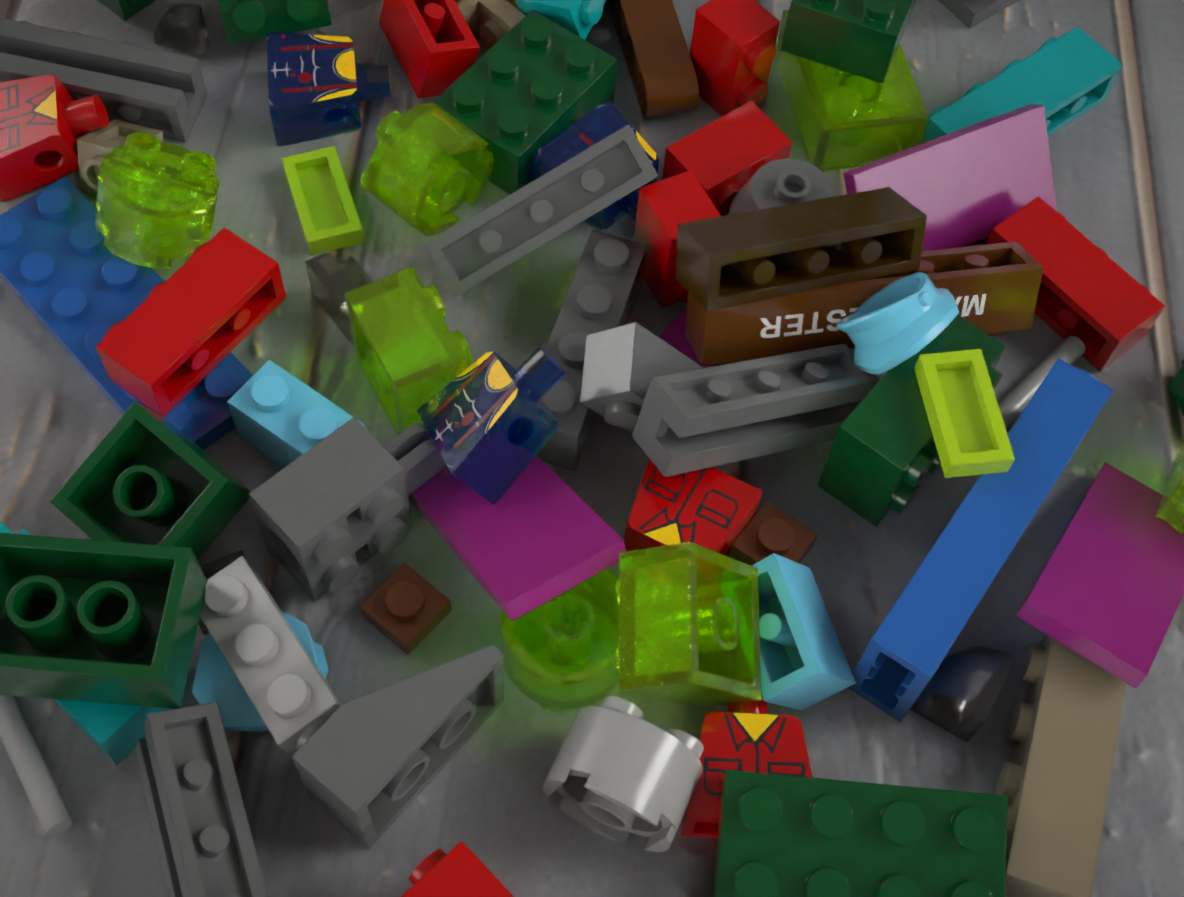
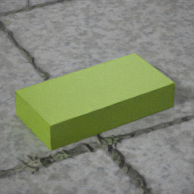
(322, 200)
(963, 413)

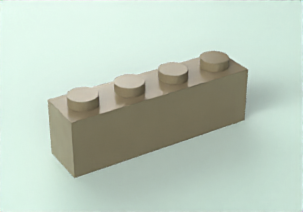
(1059, 771)

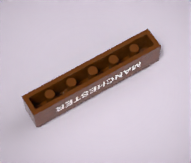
(990, 283)

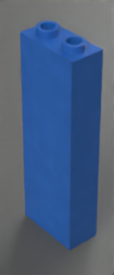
(977, 542)

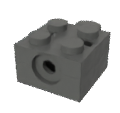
(343, 503)

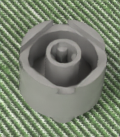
(625, 774)

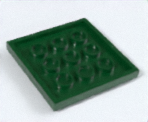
(856, 839)

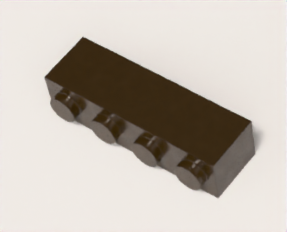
(798, 247)

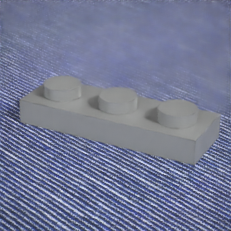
(265, 653)

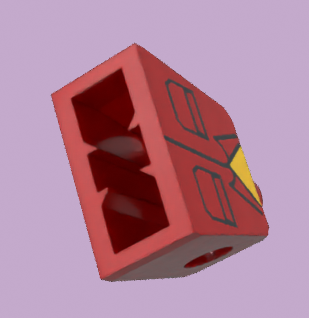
(42, 132)
(690, 507)
(742, 741)

